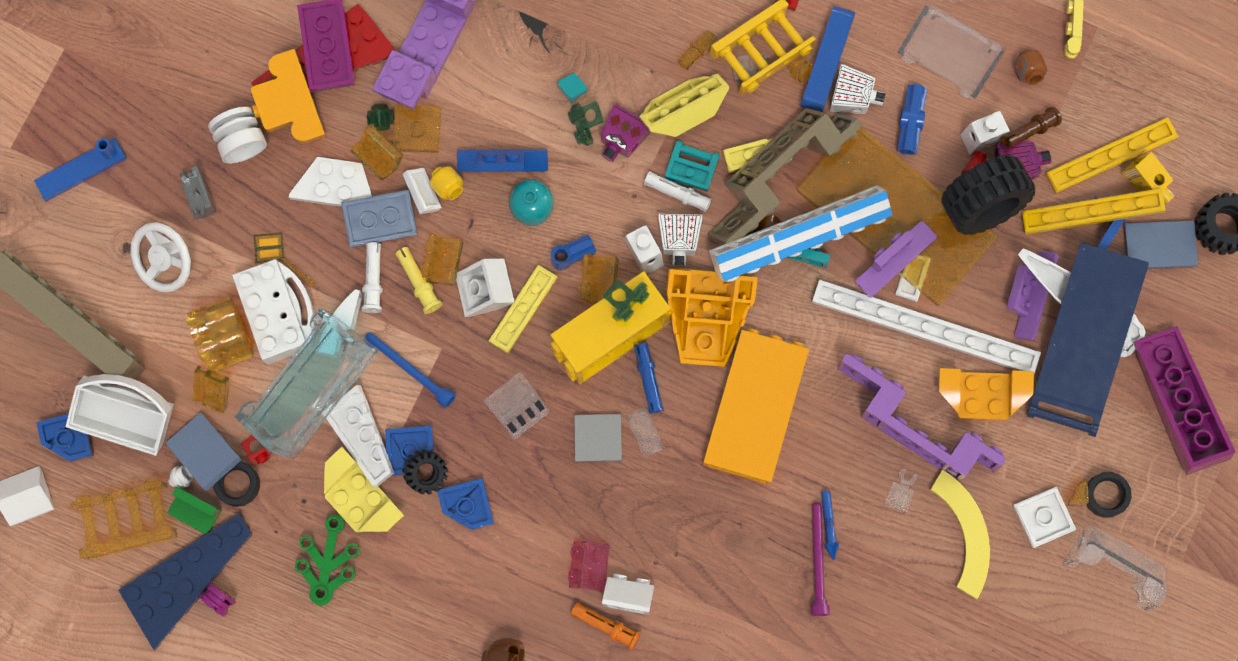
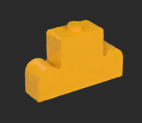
(287, 100)

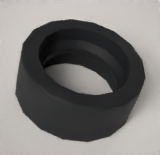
(1125, 494)
(249, 496)

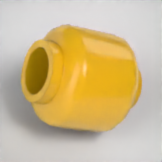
(446, 183)

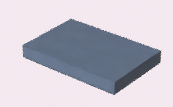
(379, 218)
(1162, 243)
(203, 451)

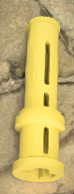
(422, 290)

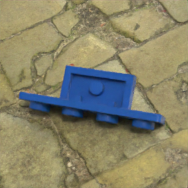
(502, 160)

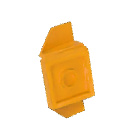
(985, 394)

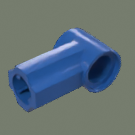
(574, 252)

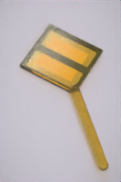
(271, 247)

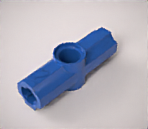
(912, 119)

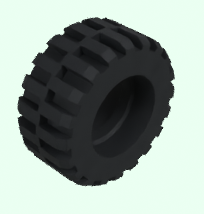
(988, 194)

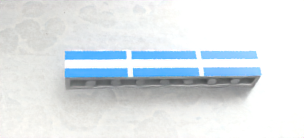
(801, 233)

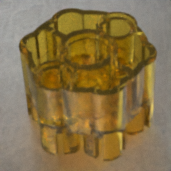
(221, 334)

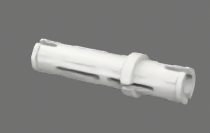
(679, 192)

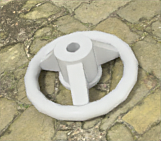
(161, 256)

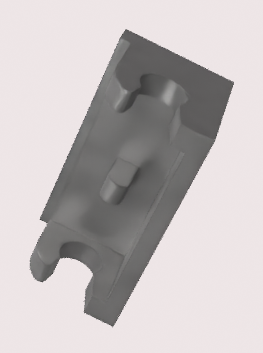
(197, 193)

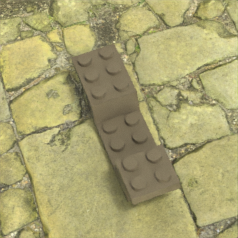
(748, 184)

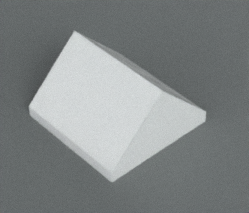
(25, 496)

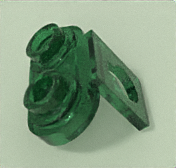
(578, 117)
(624, 309)

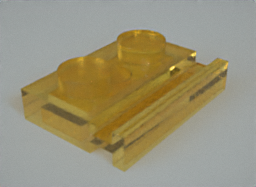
(211, 389)

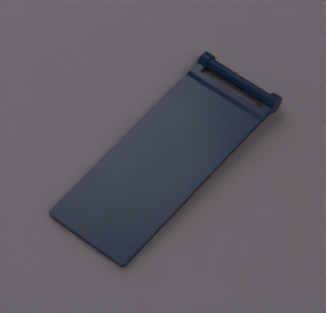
(1088, 336)

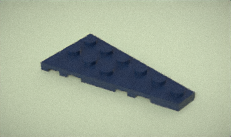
(172, 587)

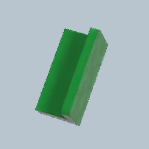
(193, 511)

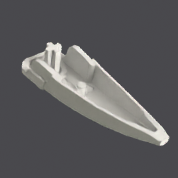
(1055, 281)

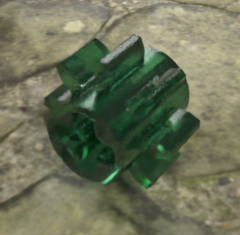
(380, 117)

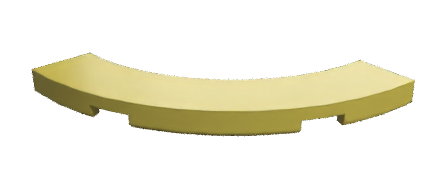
(973, 530)

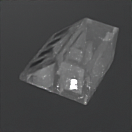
(516, 405)

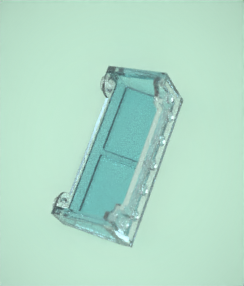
(308, 386)

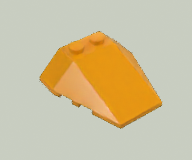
(707, 313)

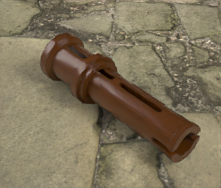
(1038, 125)

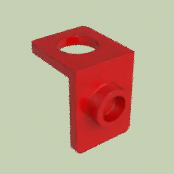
(255, 458)

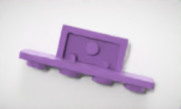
(895, 258)
(1028, 299)

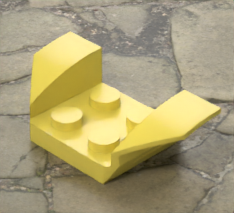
(355, 498)

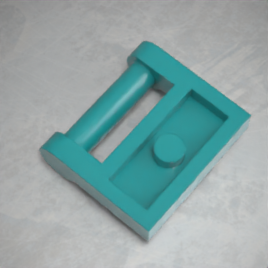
(689, 172)

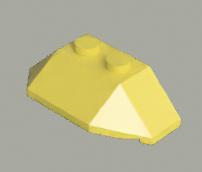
(685, 105)

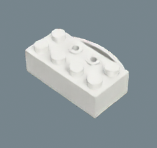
(273, 335)
(119, 412)

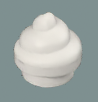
(180, 477)

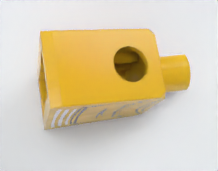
(1148, 174)

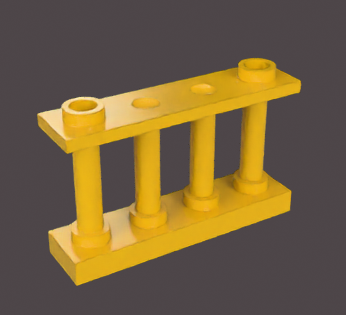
(759, 25)

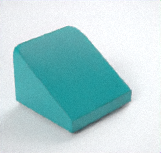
(572, 87)

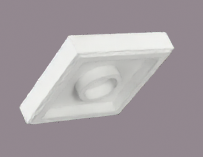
(1044, 517)

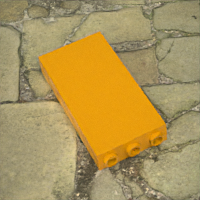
(756, 406)

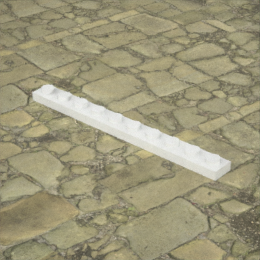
(925, 327)

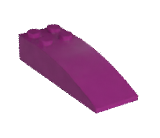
(1183, 401)

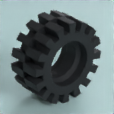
(413, 465)

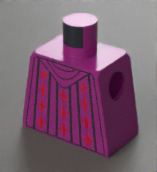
(1028, 156)

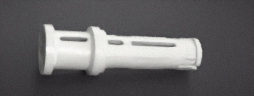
(372, 287)

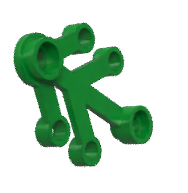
(326, 563)

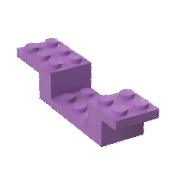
(423, 54)
(879, 412)

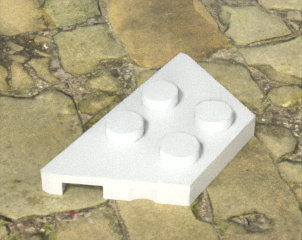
(332, 182)

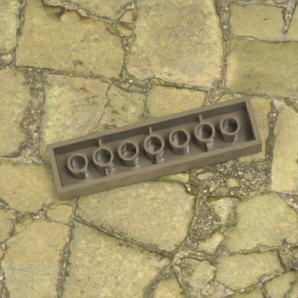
(66, 319)

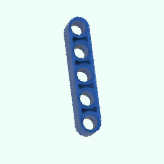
(827, 59)

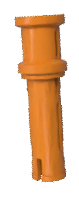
(617, 631)

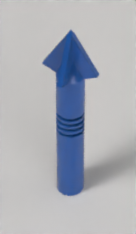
(832, 545)

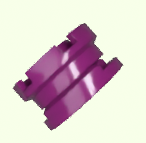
(217, 599)

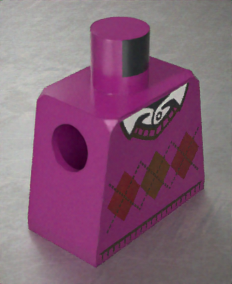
(622, 133)

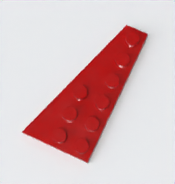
(365, 41)

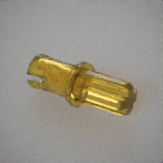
(696, 50)

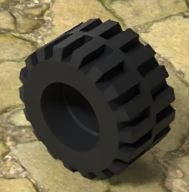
(1207, 226)

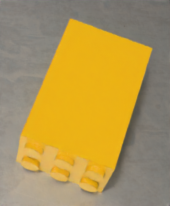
(598, 340)

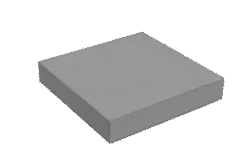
(598, 438)

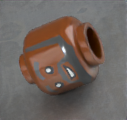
(1030, 67)

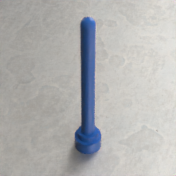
(443, 395)

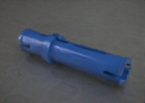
(648, 377)

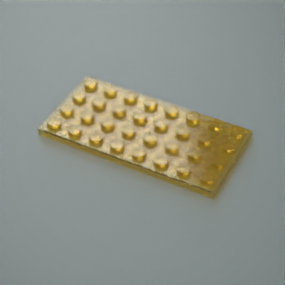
(912, 199)

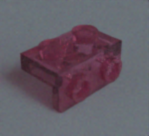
(588, 566)

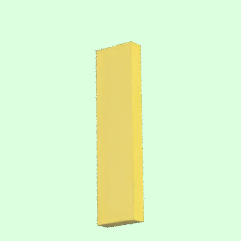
(523, 309)

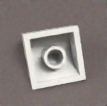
(484, 287)
(628, 595)

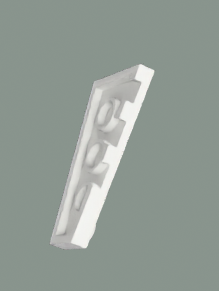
(359, 434)

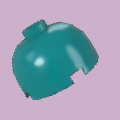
(531, 202)

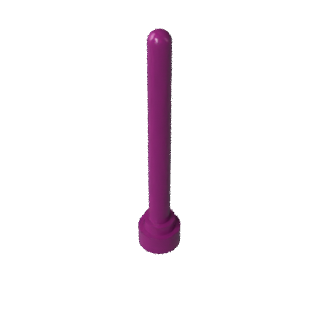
(820, 605)

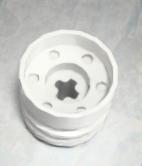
(237, 135)

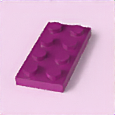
(326, 45)

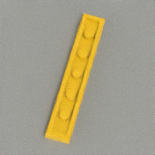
(1111, 155)
(1094, 211)

